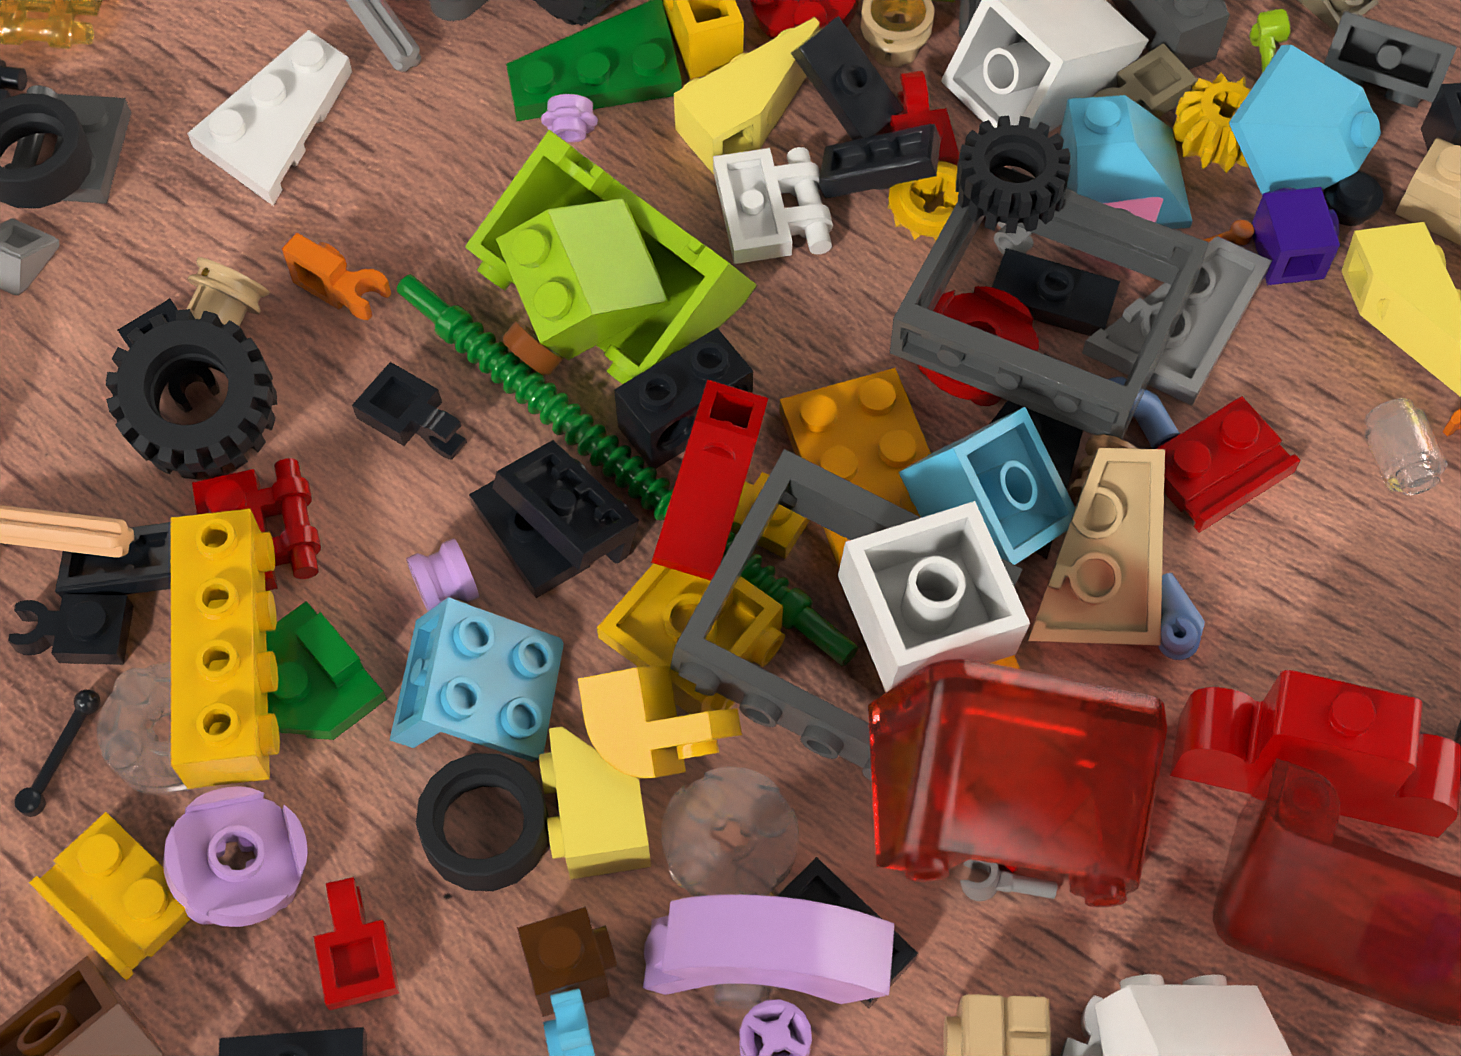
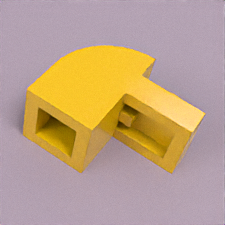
(637, 724)

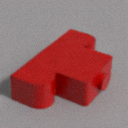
(1347, 732)

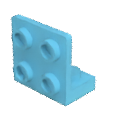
(478, 681)

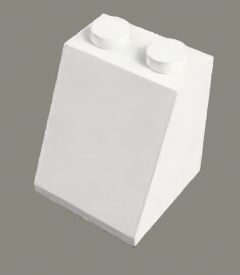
(1038, 55)
(1187, 1019)

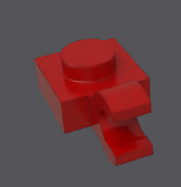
(917, 113)
(357, 955)

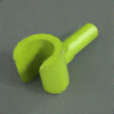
(1270, 29)

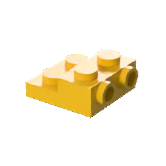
(659, 608)

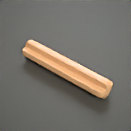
(65, 531)

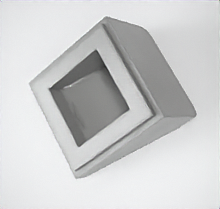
(23, 254)

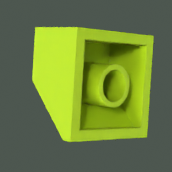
(583, 274)

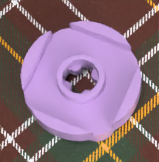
(213, 890)

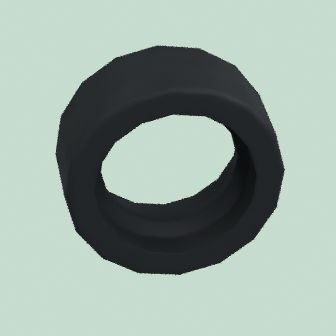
(59, 174)
(466, 775)

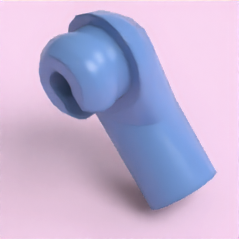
(1152, 418)
(1180, 621)

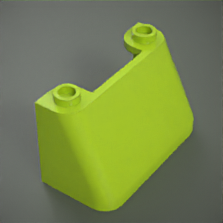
(697, 280)

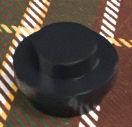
(1354, 198)

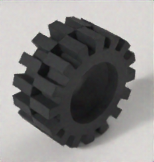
(1019, 148)

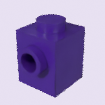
(1296, 234)

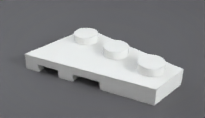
(270, 117)

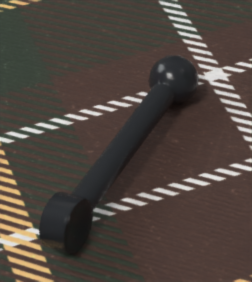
(31, 799)

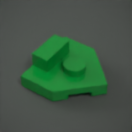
(319, 678)

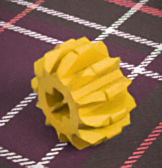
(1205, 119)

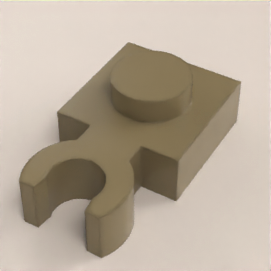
(1153, 81)

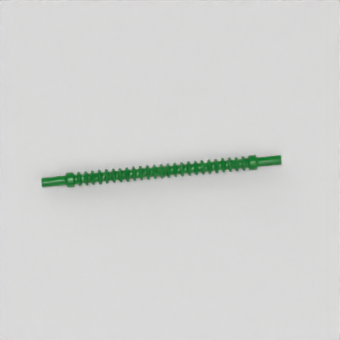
(457, 327)

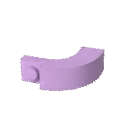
(769, 943)

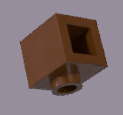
(566, 956)

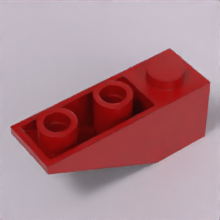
(710, 480)

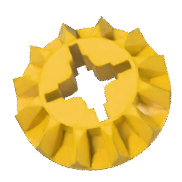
(909, 199)

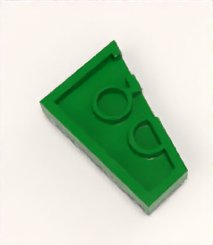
(608, 63)

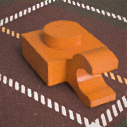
(324, 274)

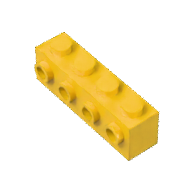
(221, 650)

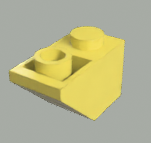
(599, 810)

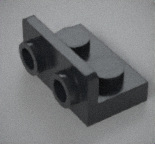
(567, 506)

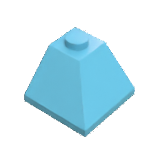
(1303, 124)
(1123, 156)
(1007, 477)

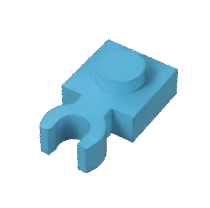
(570, 1030)

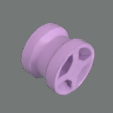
(443, 575)
(780, 1028)

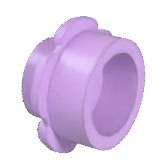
(569, 117)

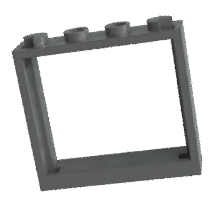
(1025, 374)
(759, 693)

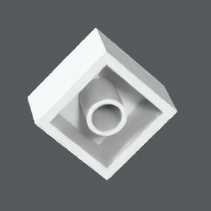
(932, 594)

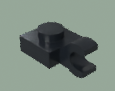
(406, 406)

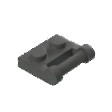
(105, 126)

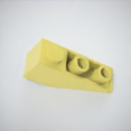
(742, 100)
(1408, 295)

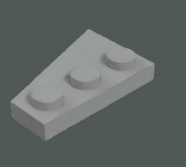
(1212, 312)

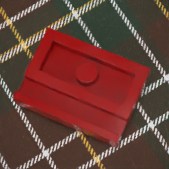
(1224, 463)

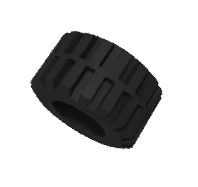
(160, 356)

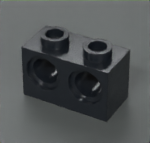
(663, 401)

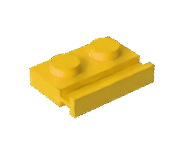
(113, 895)

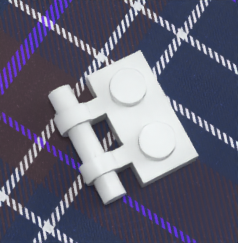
(754, 207)

